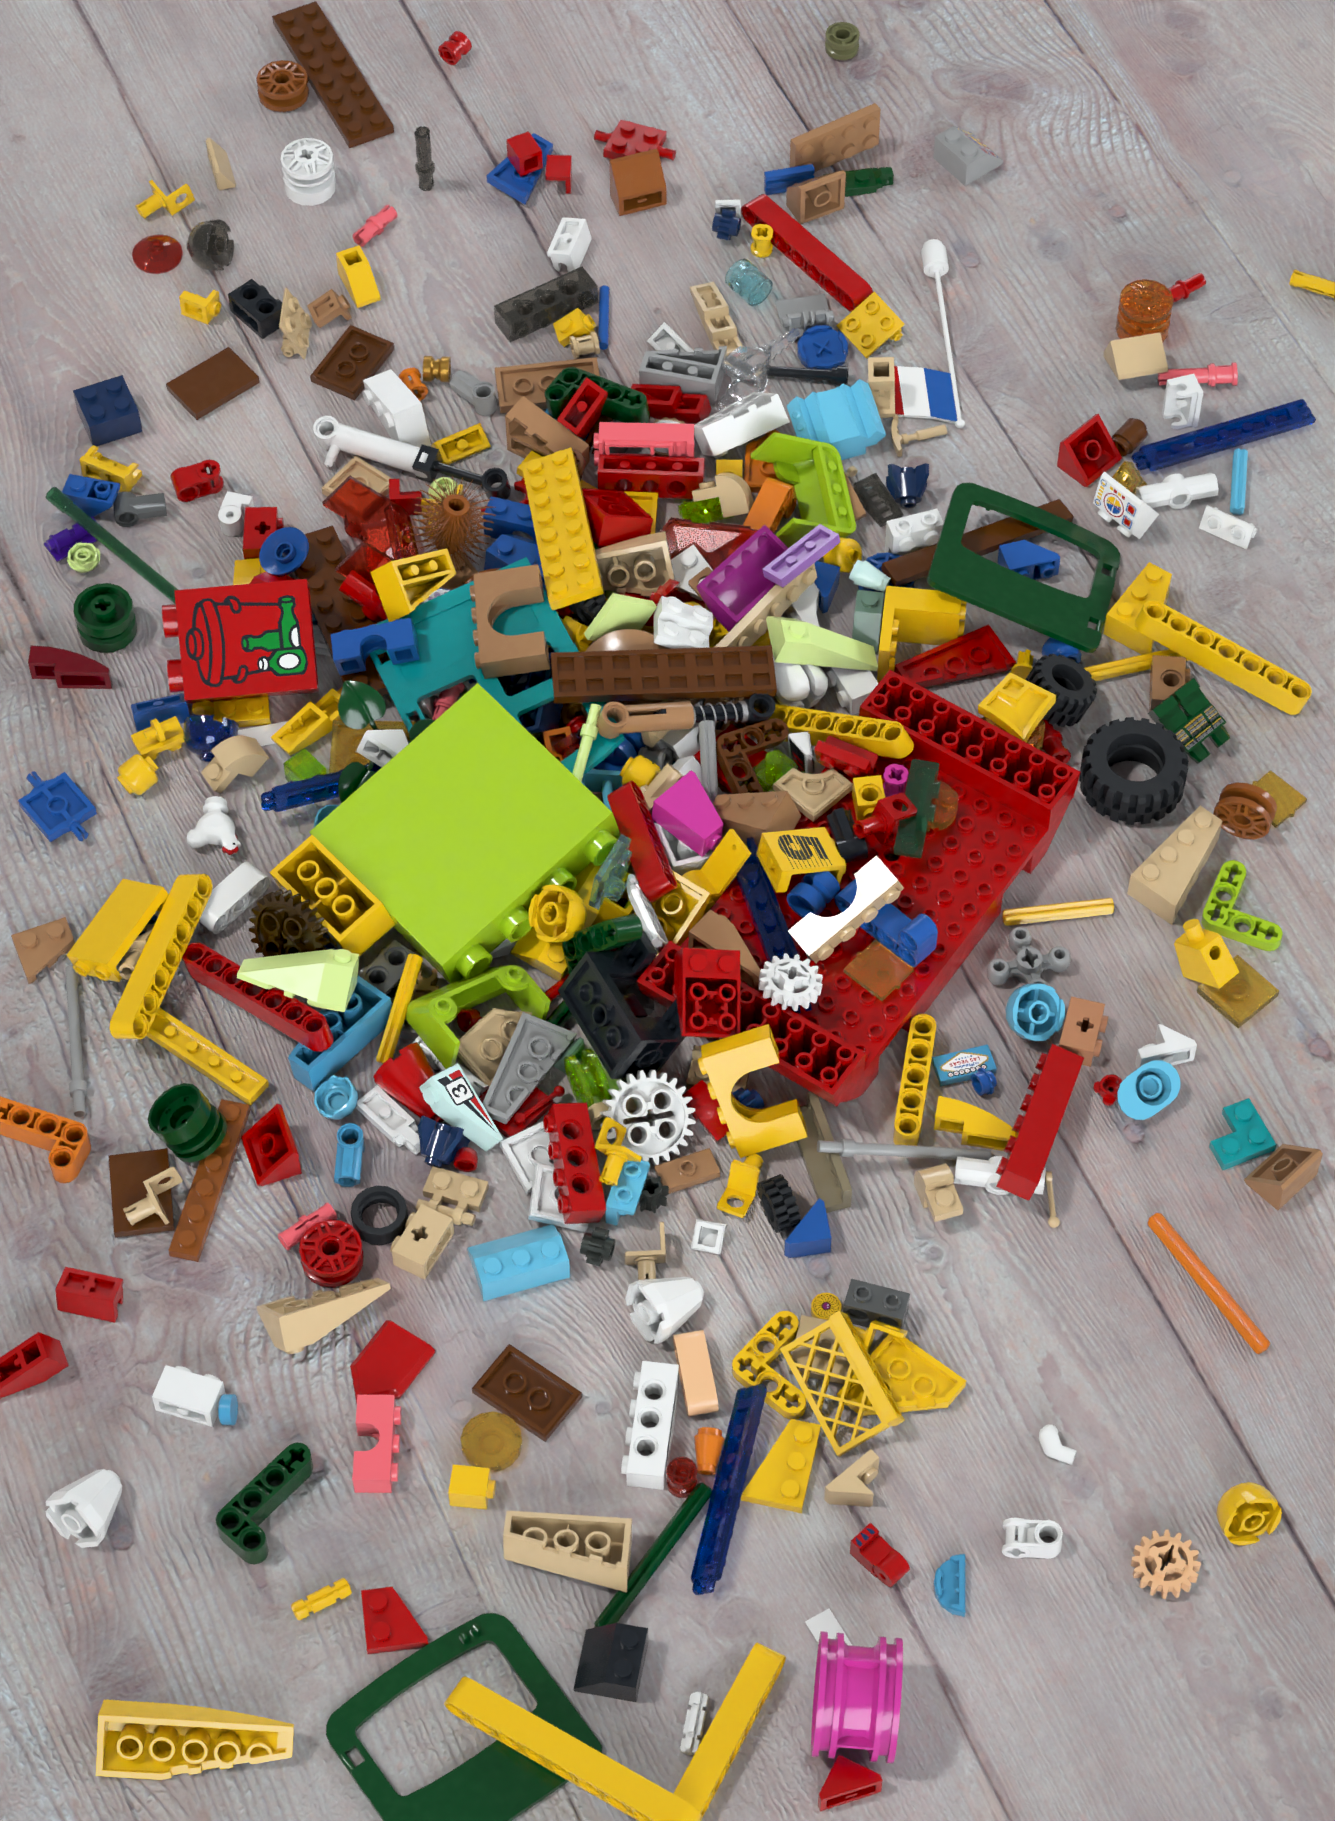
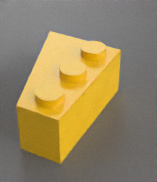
(1150, 584)

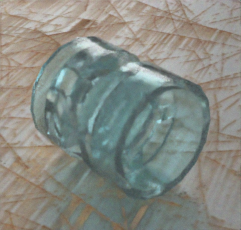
(748, 282)

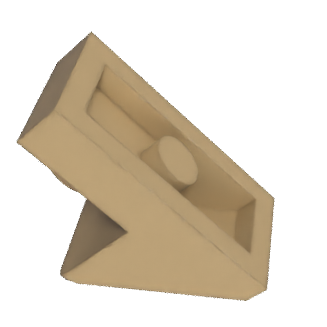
(850, 1485)

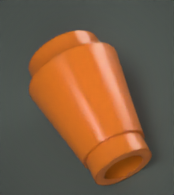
(708, 1449)

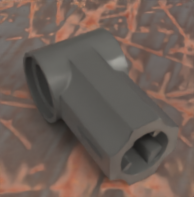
(131, 508)

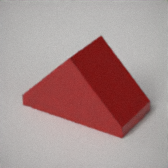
(848, 1783)

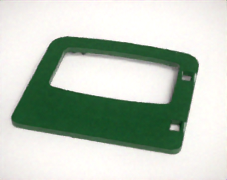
(1013, 595)
(494, 1782)

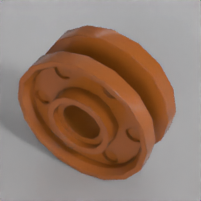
(282, 86)
(1245, 810)

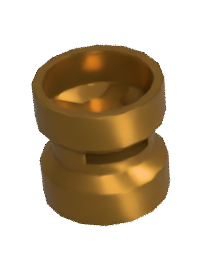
(436, 369)

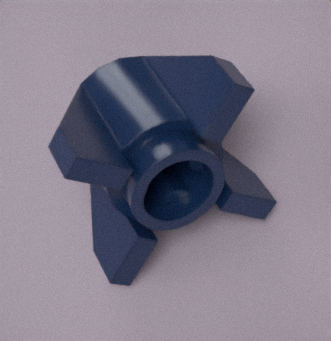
(907, 483)
(439, 1141)

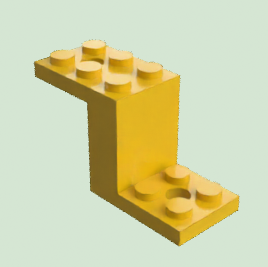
(918, 618)

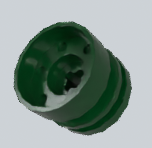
(187, 1122)

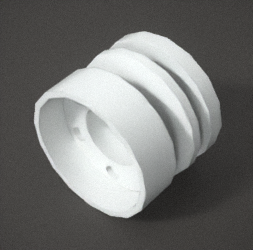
(308, 171)

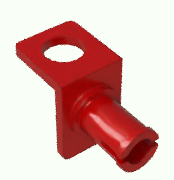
(884, 818)

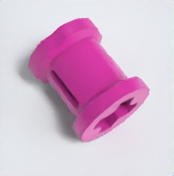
(892, 782)

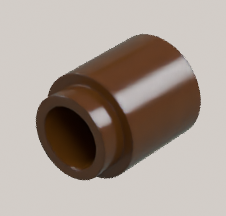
(1130, 436)

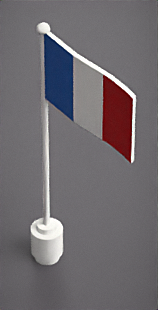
(923, 390)

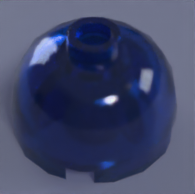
(204, 733)

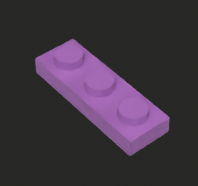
(801, 555)

